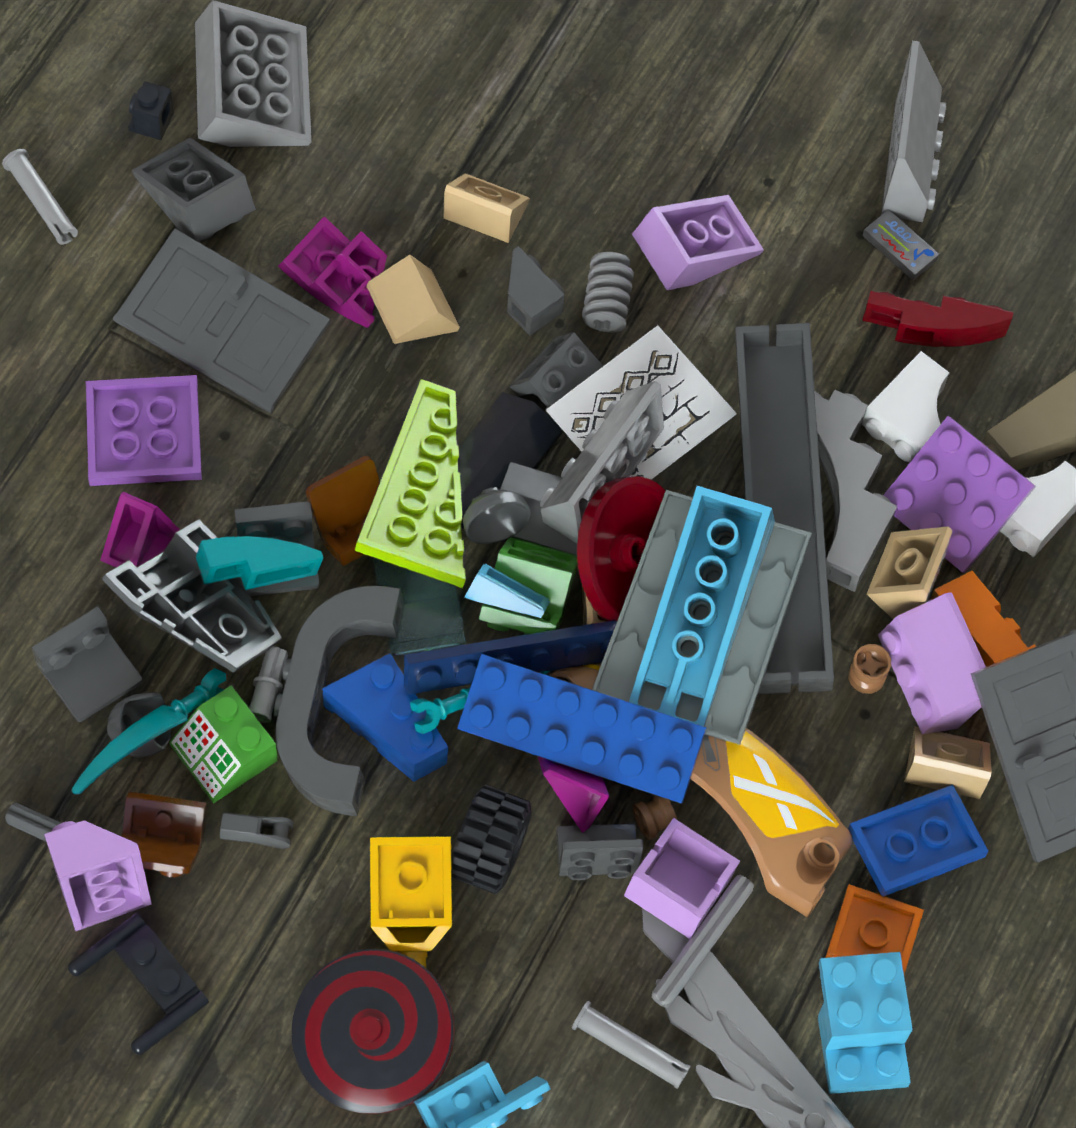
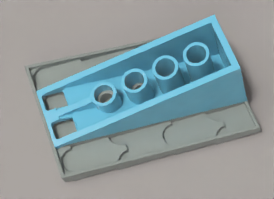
(704, 611)

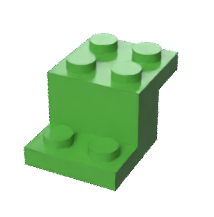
(543, 571)

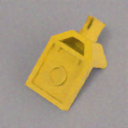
(410, 893)

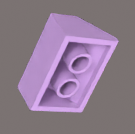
(934, 662)

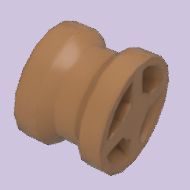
(653, 816)

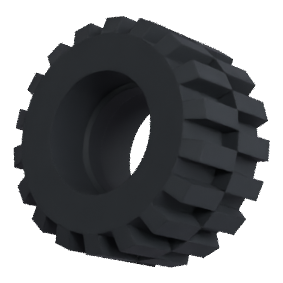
(490, 839)

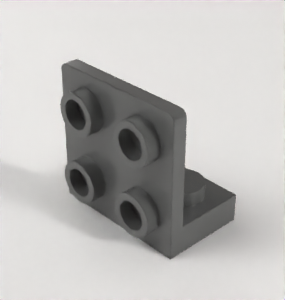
(557, 369)
(283, 522)
(86, 665)
(598, 851)

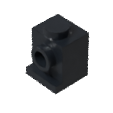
(151, 110)

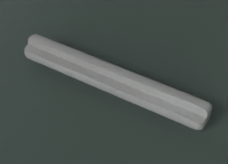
(702, 941)

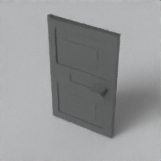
(222, 320)
(1033, 728)

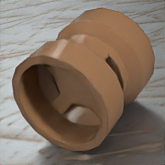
(873, 661)

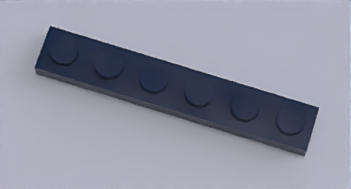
(535, 651)

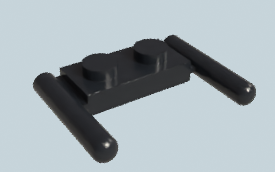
(154, 970)

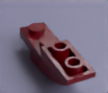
(950, 325)

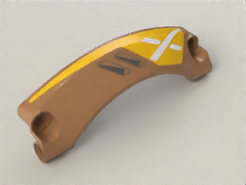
(771, 807)

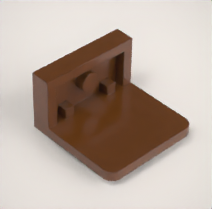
(342, 505)
(165, 830)

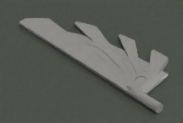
(759, 1062)

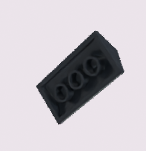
(508, 432)

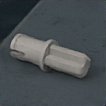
(268, 684)

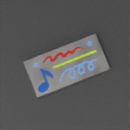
(900, 245)

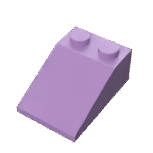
(695, 240)

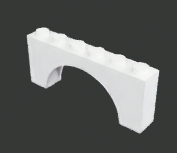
(908, 416)

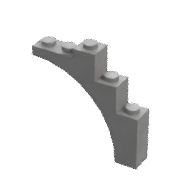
(850, 468)

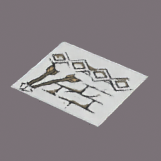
(688, 400)

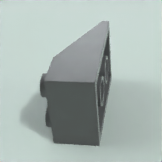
(196, 189)

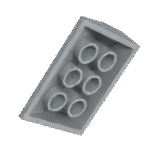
(251, 79)
(914, 140)
(608, 454)

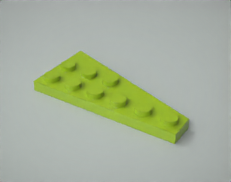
(419, 497)

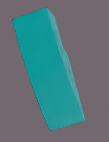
(256, 560)

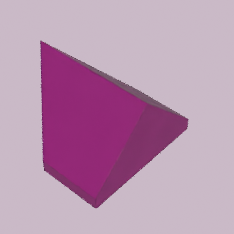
(137, 532)
(578, 790)

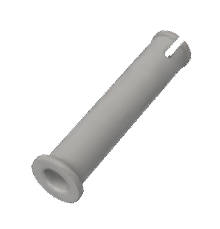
(39, 195)
(631, 1045)

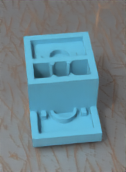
(864, 1022)

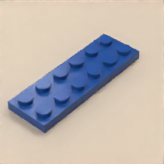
(582, 728)

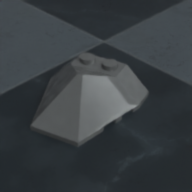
(208, 617)

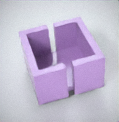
(683, 880)

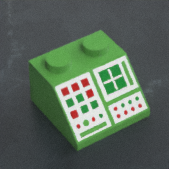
(223, 744)

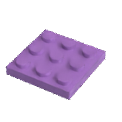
(143, 430)
(958, 486)

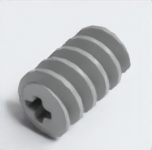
(608, 292)

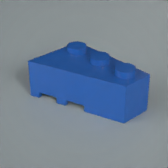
(380, 711)

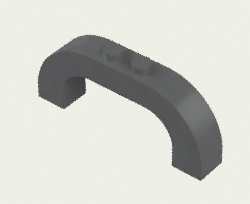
(336, 621)

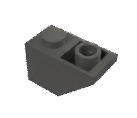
(531, 294)

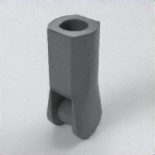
(249, 829)

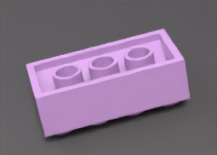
(97, 872)

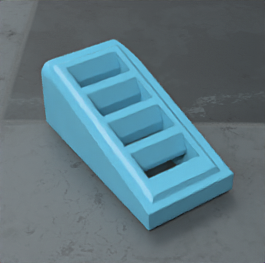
(504, 592)

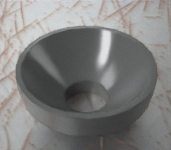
(495, 516)

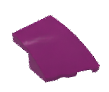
(337, 270)

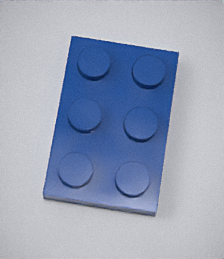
(917, 840)

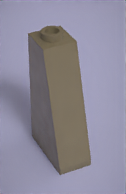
(1038, 429)

